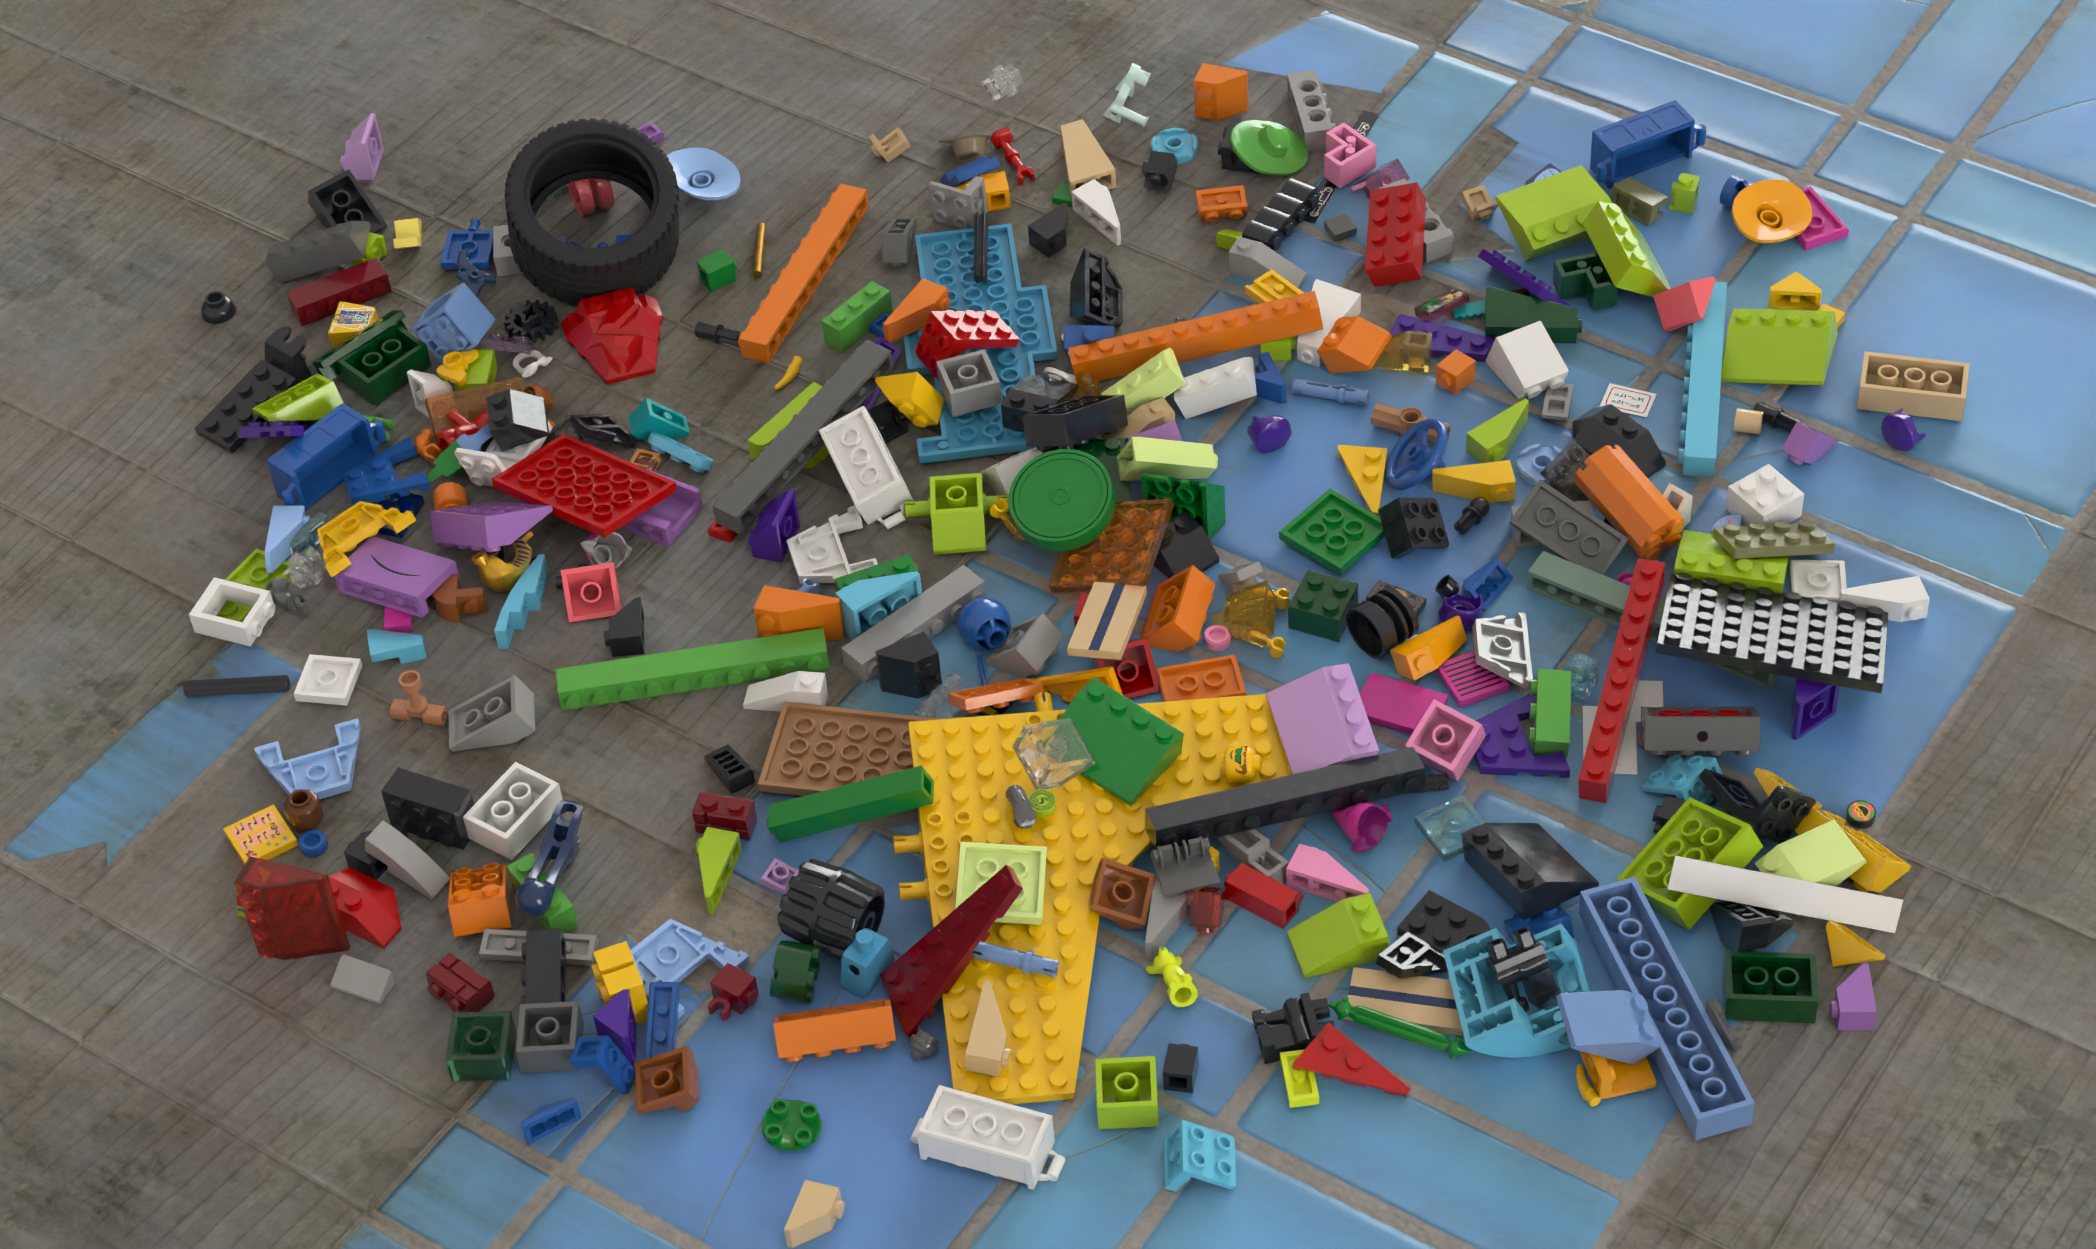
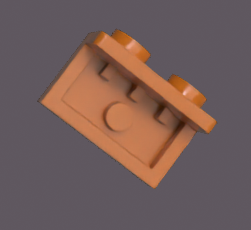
(1221, 203)

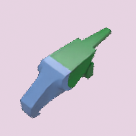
(448, 463)

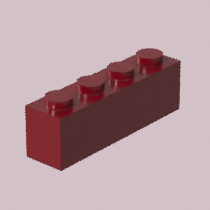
(350, 285)

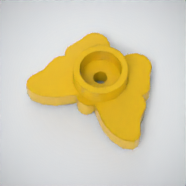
(455, 365)

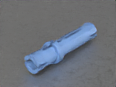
(1340, 393)
(1027, 962)

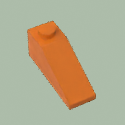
(915, 309)

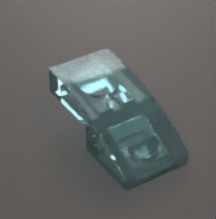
(308, 534)

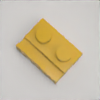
(1271, 287)

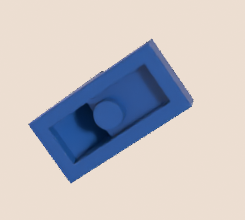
(1269, 381)

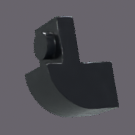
(1160, 171)

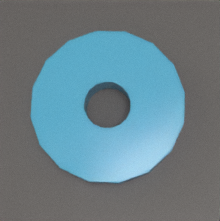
(1186, 148)

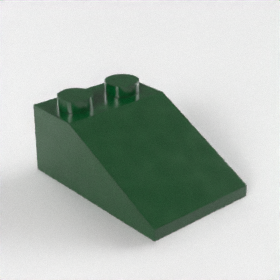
(1107, 452)

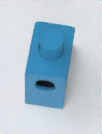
(864, 962)

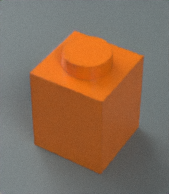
(1455, 372)

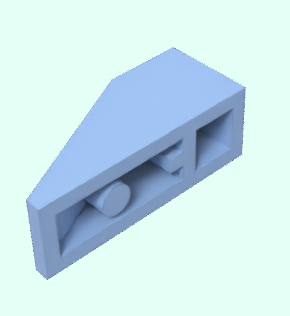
(283, 527)

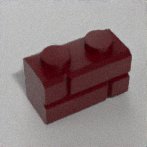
(725, 813)
(459, 985)

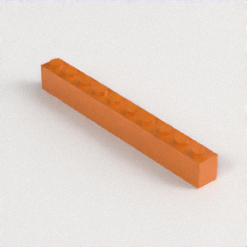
(803, 273)
(1199, 336)

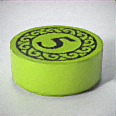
(1042, 802)

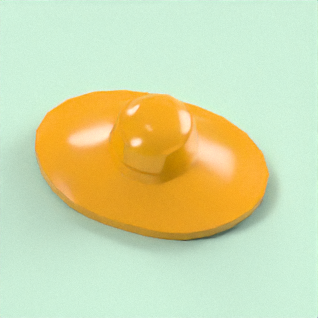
(1771, 211)

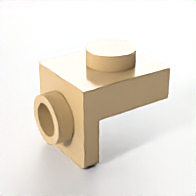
(890, 145)
(1479, 203)

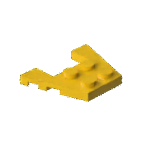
(352, 527)

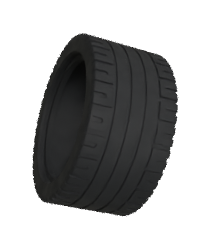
(592, 152)

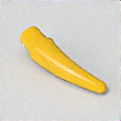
(791, 372)
(1585, 1089)

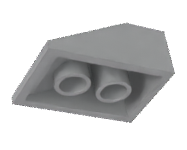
(493, 717)

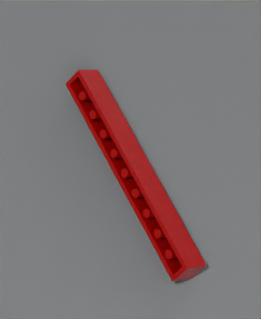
(1621, 681)

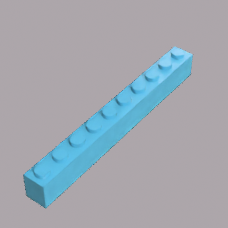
(1703, 388)

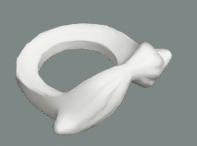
(531, 368)
(1059, 375)

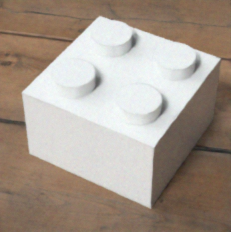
(1765, 498)

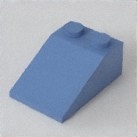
(1609, 1024)

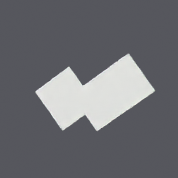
(1647, 694)

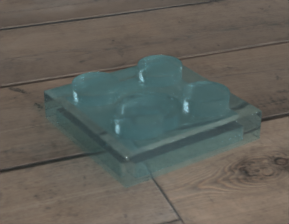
(1445, 823)

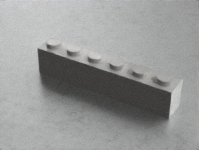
(927, 612)

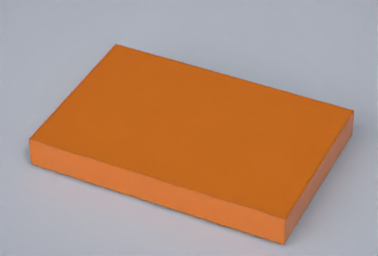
(1201, 679)

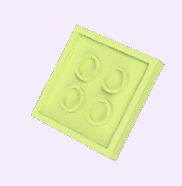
(983, 860)

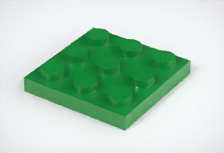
(1334, 531)

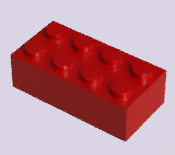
(1395, 234)

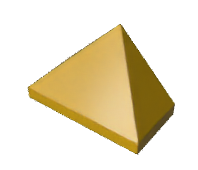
(1848, 947)

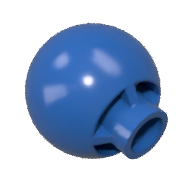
(984, 624)

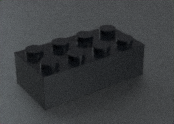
(1075, 421)

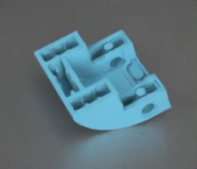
(1502, 1026)

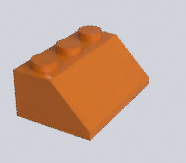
(1178, 610)

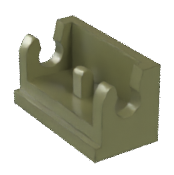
(1638, 200)

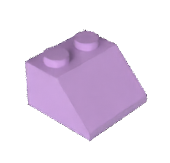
(363, 150)

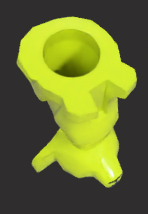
(1180, 985)

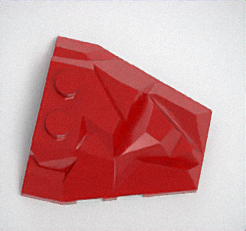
(616, 334)

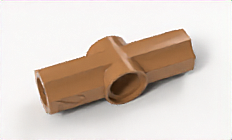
(1402, 420)

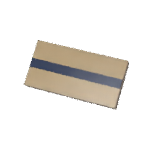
(1107, 621)
(1413, 999)

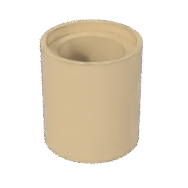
(1748, 421)

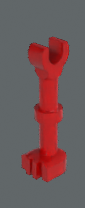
(1002, 140)

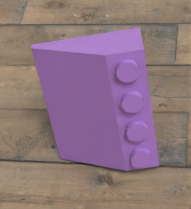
(485, 524)

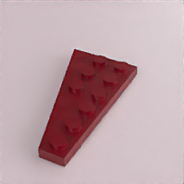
(945, 951)

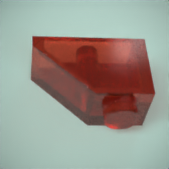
(1207, 908)

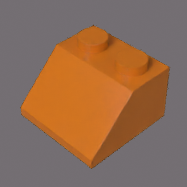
(1220, 92)
(1352, 345)

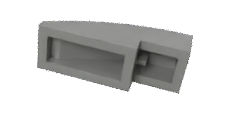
(1254, 850)
(406, 860)

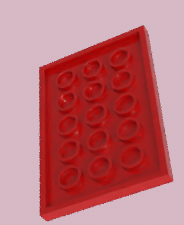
(584, 485)

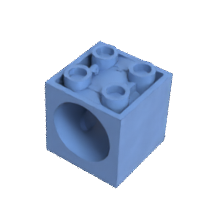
(453, 322)

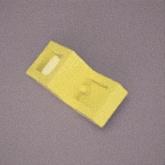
(407, 233)

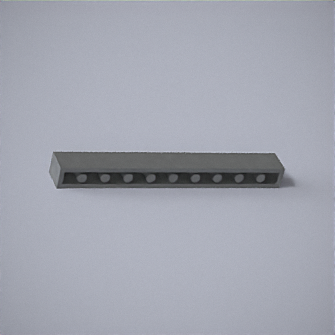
(801, 437)

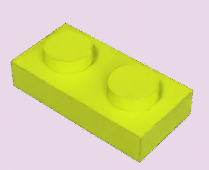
(1299, 1085)

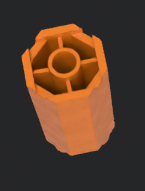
(1630, 502)

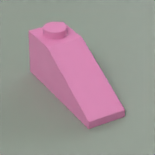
(1321, 875)

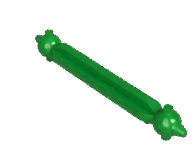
(1399, 1028)

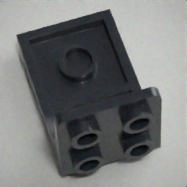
(1773, 818)

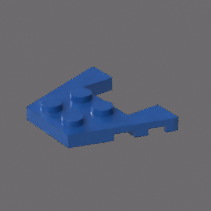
(377, 478)

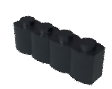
(1282, 214)

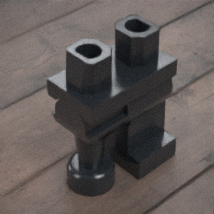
(1522, 963)
(1299, 1026)

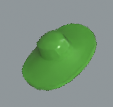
(1268, 147)

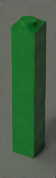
(851, 804)

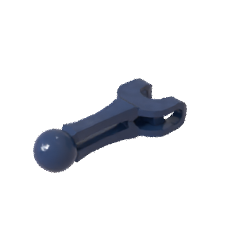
(559, 843)

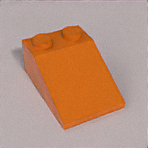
(792, 611)

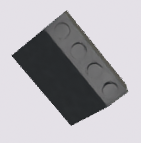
(1525, 866)

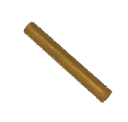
(759, 250)

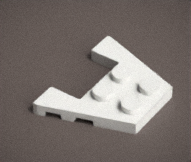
(819, 552)

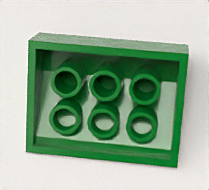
(1124, 740)

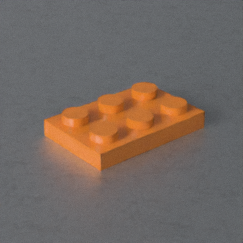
(995, 694)

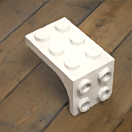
(488, 464)

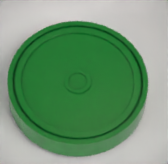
(1062, 500)

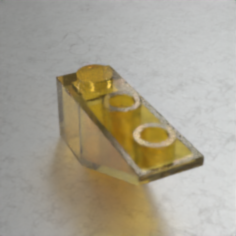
(1407, 352)

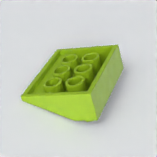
(1551, 211)
(1624, 251)
(1779, 346)
(1704, 557)
(1691, 833)

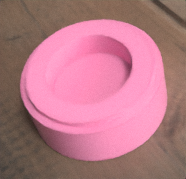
(1217, 638)

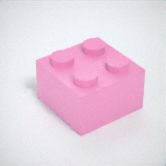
(1446, 739)

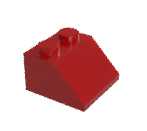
(1134, 670)

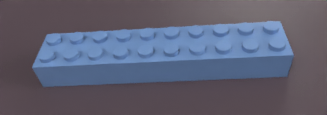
(1690, 1050)

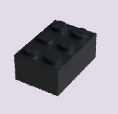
(428, 807)

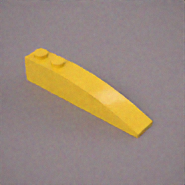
(1882, 865)

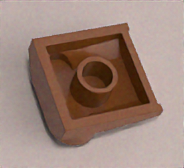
(1121, 894)
(667, 1081)

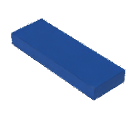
(661, 1018)

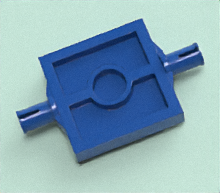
(477, 242)

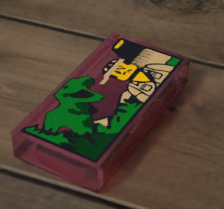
(1442, 304)

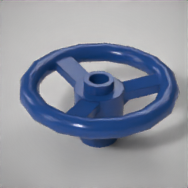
(1419, 456)

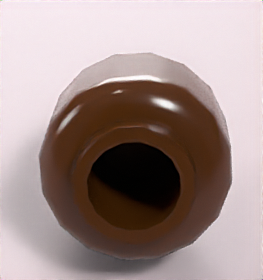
(303, 809)

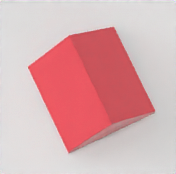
(1684, 303)
(591, 592)

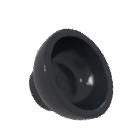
(217, 308)

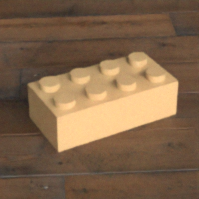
(1915, 384)

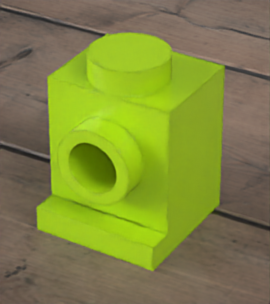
(1685, 193)
(375, 248)

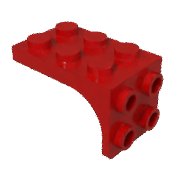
(953, 332)

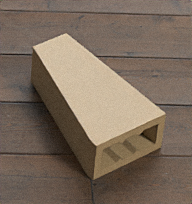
(1085, 157)

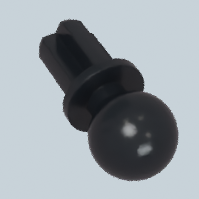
(1472, 515)

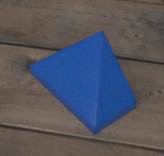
(1488, 582)
(550, 1119)

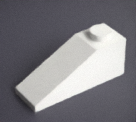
(1096, 206)
(1901, 598)
(793, 687)

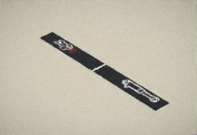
(1327, 188)

